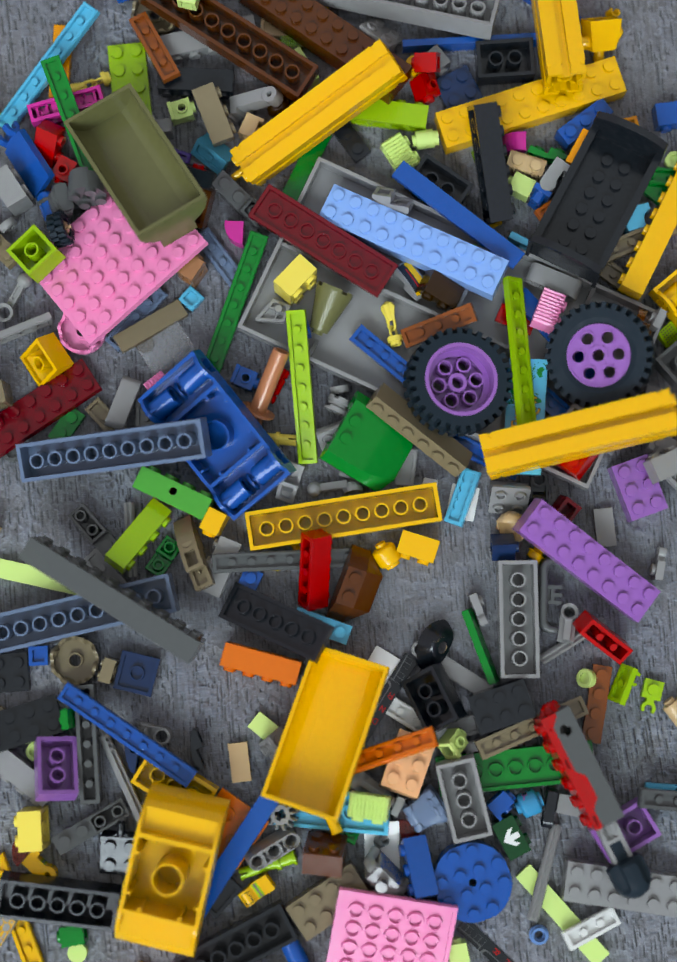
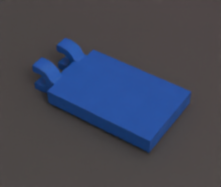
(26, 158)

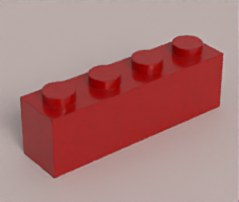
(314, 569)

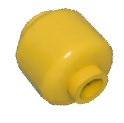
(386, 555)

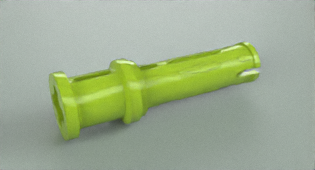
(288, 859)

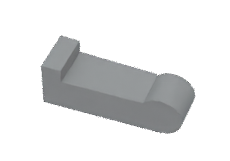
(254, 100)

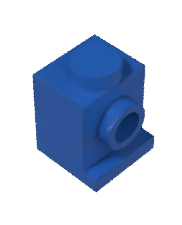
(238, 374)
(501, 803)

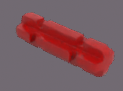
(285, 373)

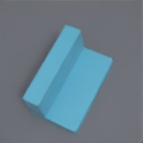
(213, 157)

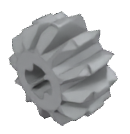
(286, 820)

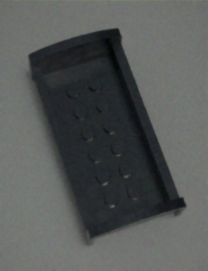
(597, 196)

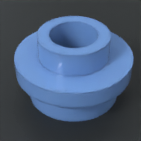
(538, 940)

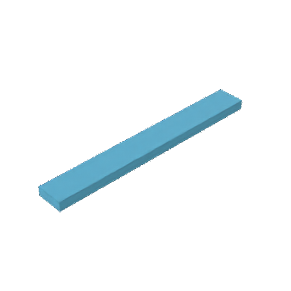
(37, 80)

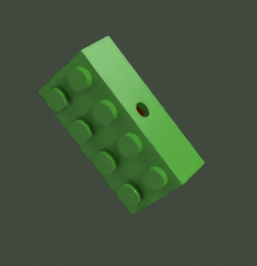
(163, 487)

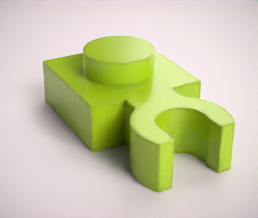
(652, 691)

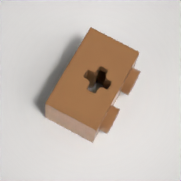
(193, 271)

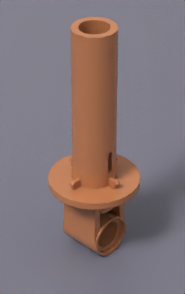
(267, 385)

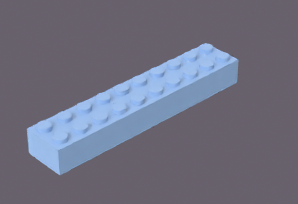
(415, 242)

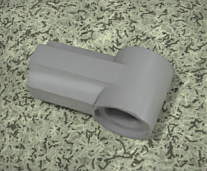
(566, 629)
(364, 783)

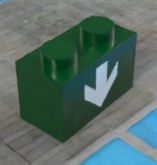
(510, 836)

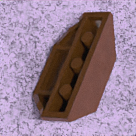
(355, 586)

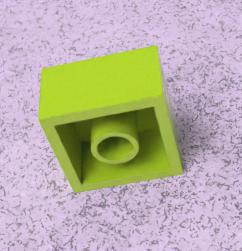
(35, 253)

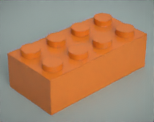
(260, 663)

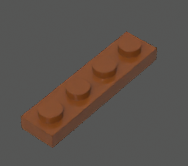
(154, 47)
(452, 319)
(596, 704)

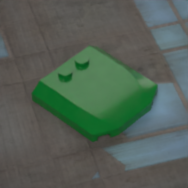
(366, 446)

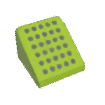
(668, 334)

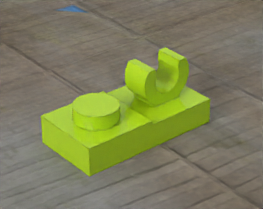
(622, 684)

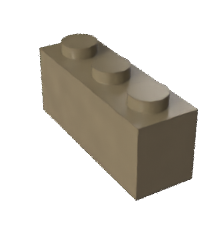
(214, 114)

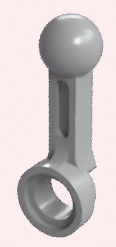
(23, 282)
(351, 488)

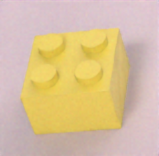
(295, 280)
(32, 829)

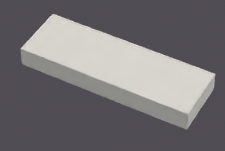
(590, 928)

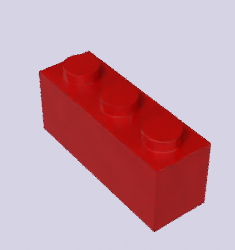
(602, 637)

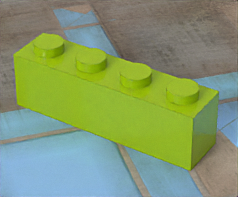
(395, 116)
(138, 535)

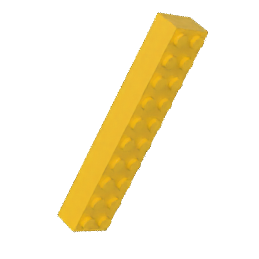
(529, 107)
(344, 516)

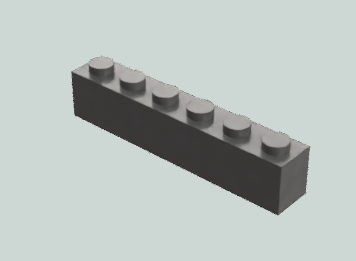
(88, 754)

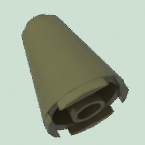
(327, 307)

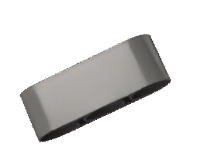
(543, 276)
(123, 403)
(281, 848)

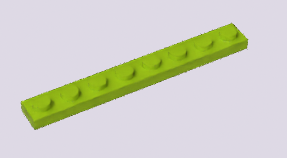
(519, 350)
(302, 386)

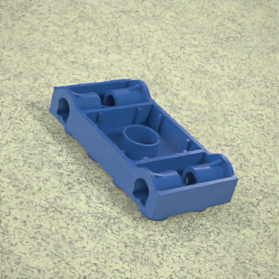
(243, 457)

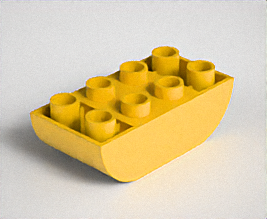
(171, 869)

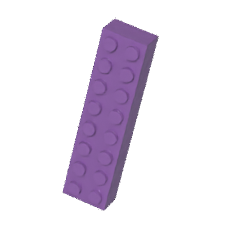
(586, 559)

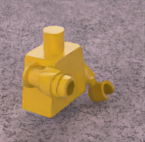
(601, 33)

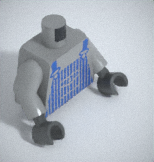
(382, 872)

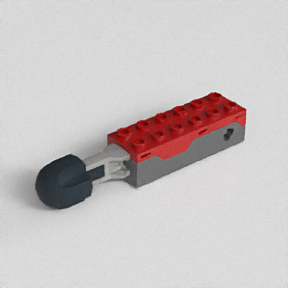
(591, 796)

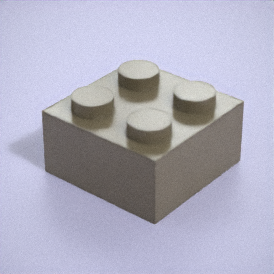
(108, 670)

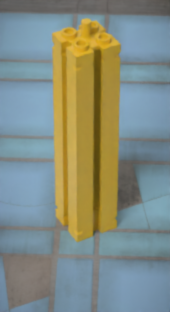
(559, 45)
(317, 114)
(580, 434)

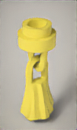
(104, 77)
(388, 311)

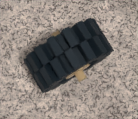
(60, 229)

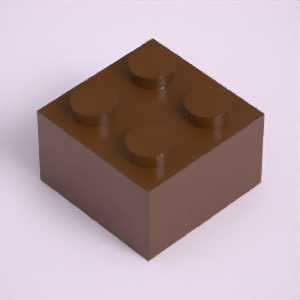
(324, 854)

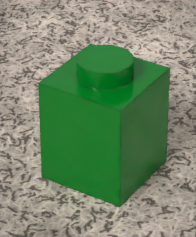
(71, 936)

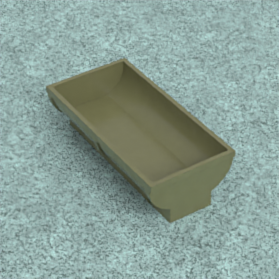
(138, 167)

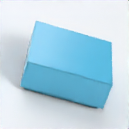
(191, 298)

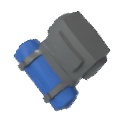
(55, 201)

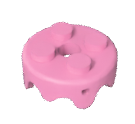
(72, 341)

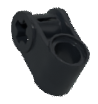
(537, 490)

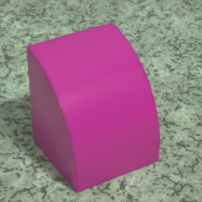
(515, 141)
(235, 232)

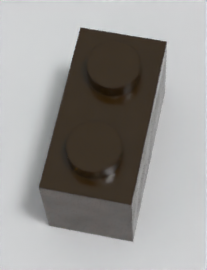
(440, 290)

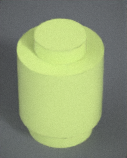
(425, 139)

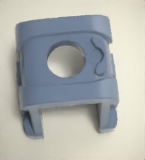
(425, 810)

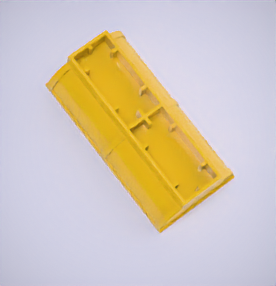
(325, 734)

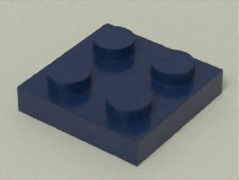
(458, 88)
(137, 673)

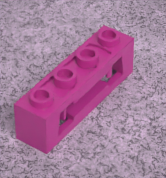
(52, 113)

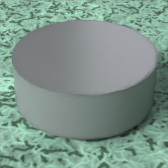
(8, 225)
(339, 389)

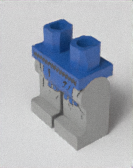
(543, 190)

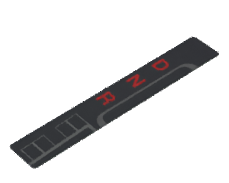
(391, 690)
(482, 943)

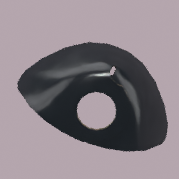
(427, 650)

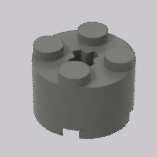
(86, 188)

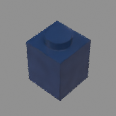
(503, 546)

